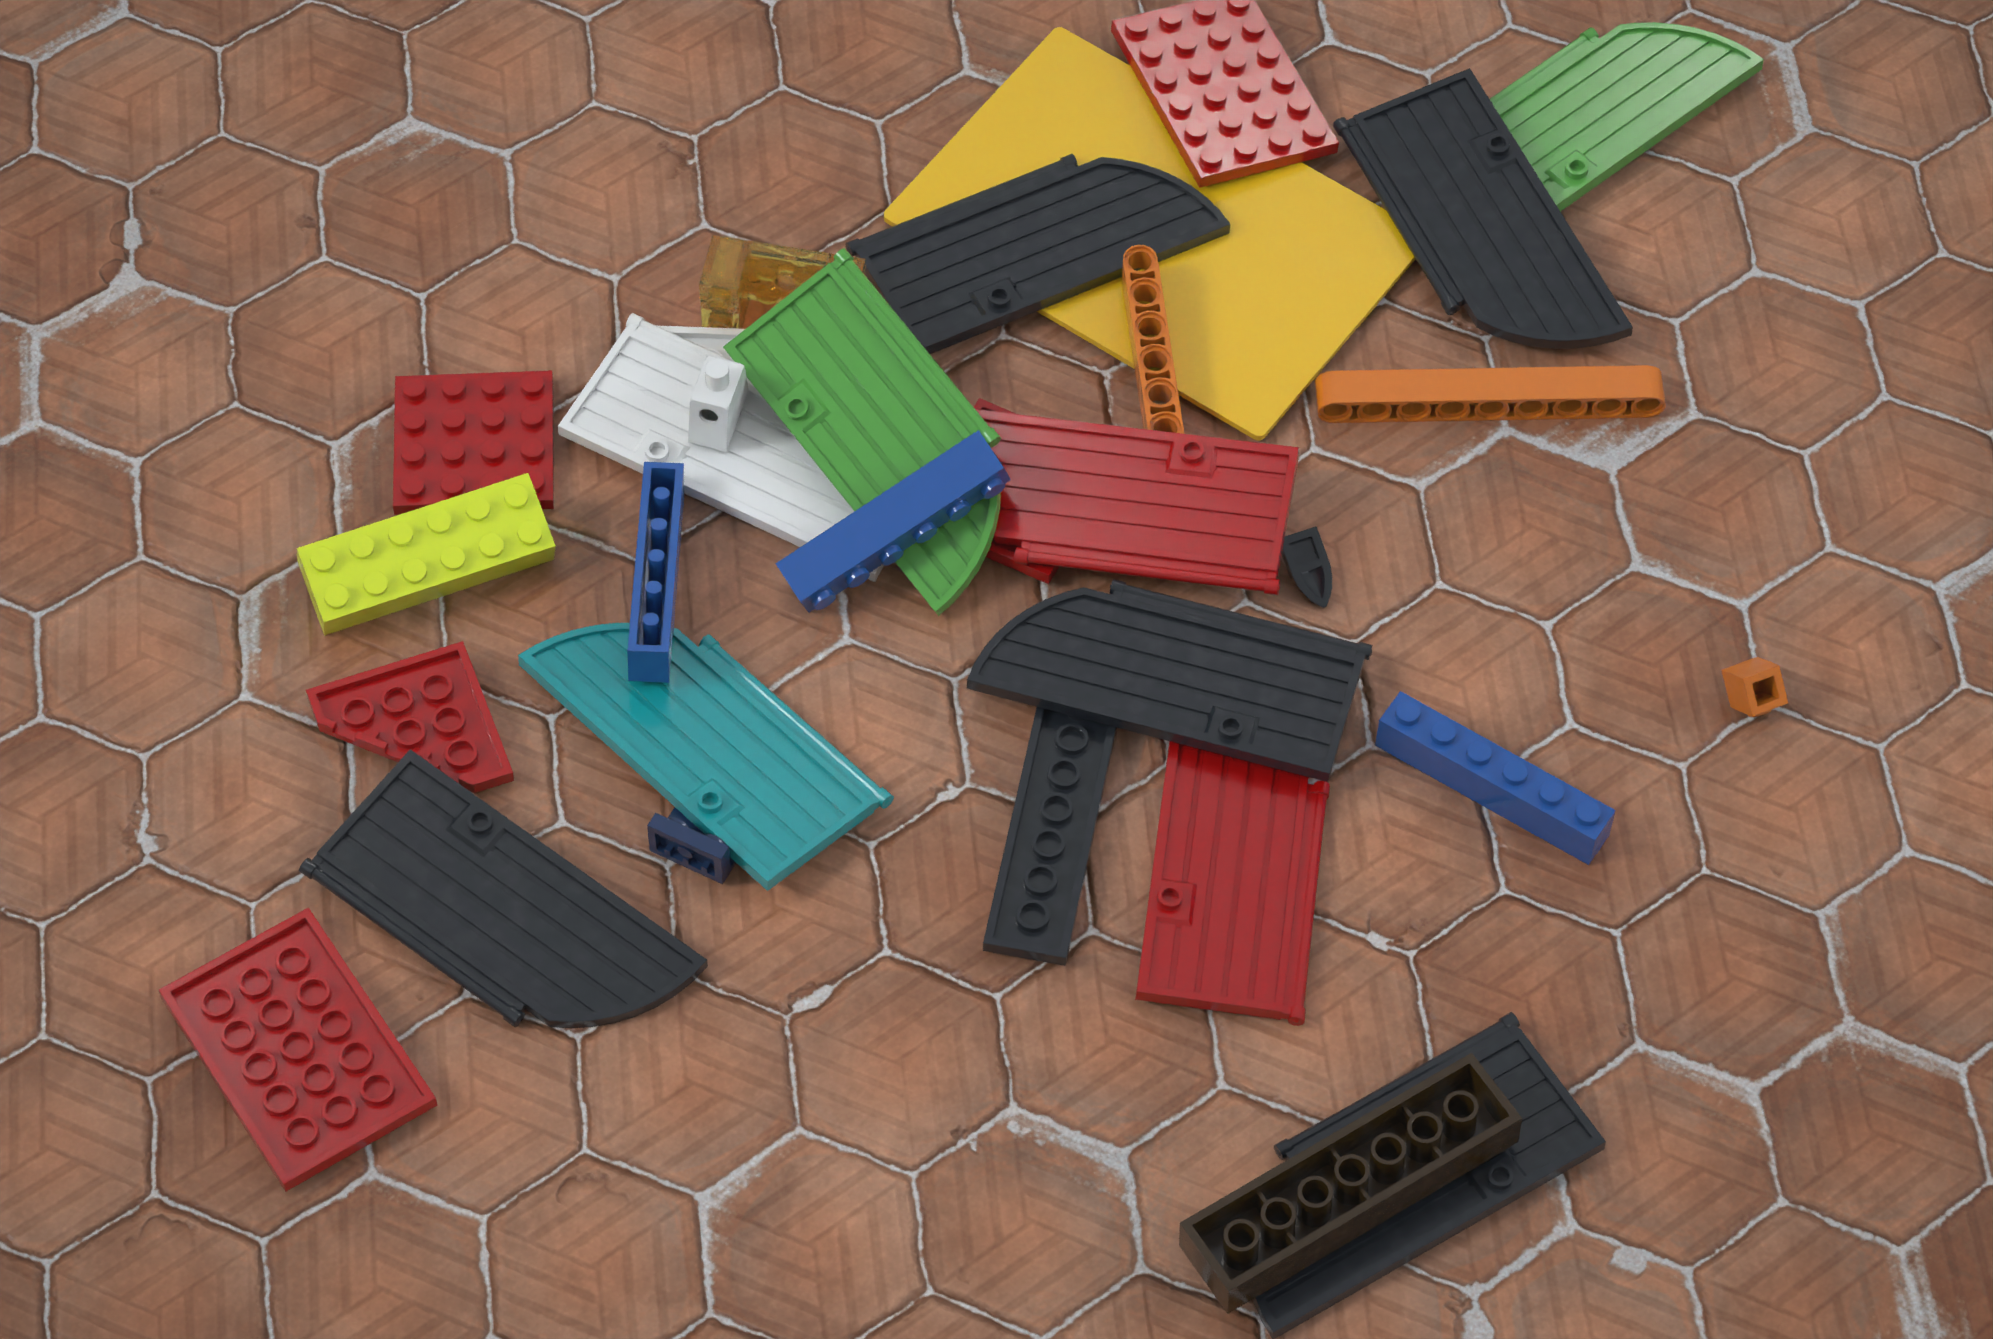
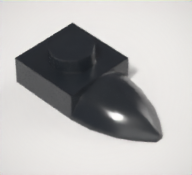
(1309, 565)

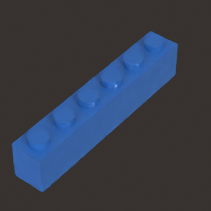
(894, 522)
(656, 572)
(1494, 777)

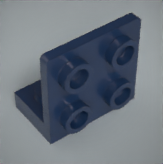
(688, 846)

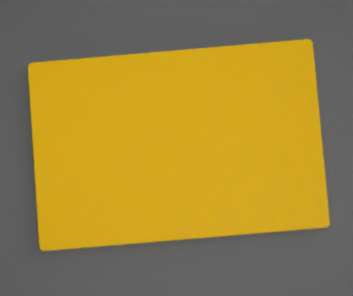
(1243, 312)

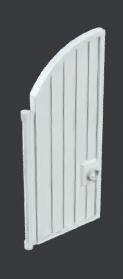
(761, 476)

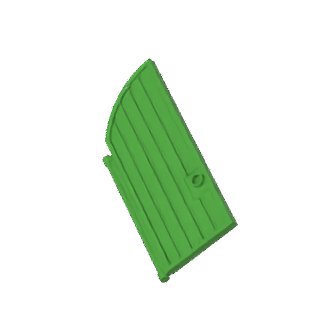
(1616, 98)
(869, 409)

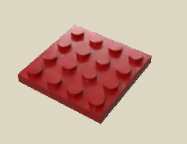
(470, 434)

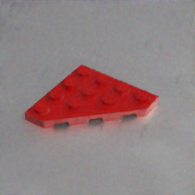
(422, 706)

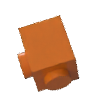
(1755, 686)

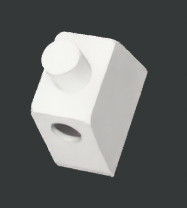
(722, 389)

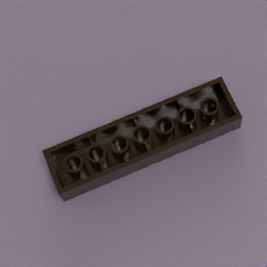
(1349, 1182)

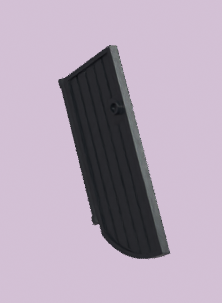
(1481, 217)
(1030, 244)
(1180, 674)
(497, 906)
(1551, 1141)

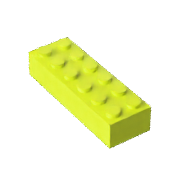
(426, 553)

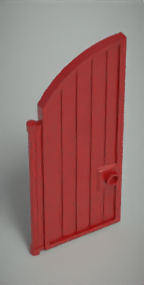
(1143, 501)
(1232, 887)

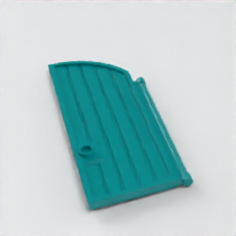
(712, 746)

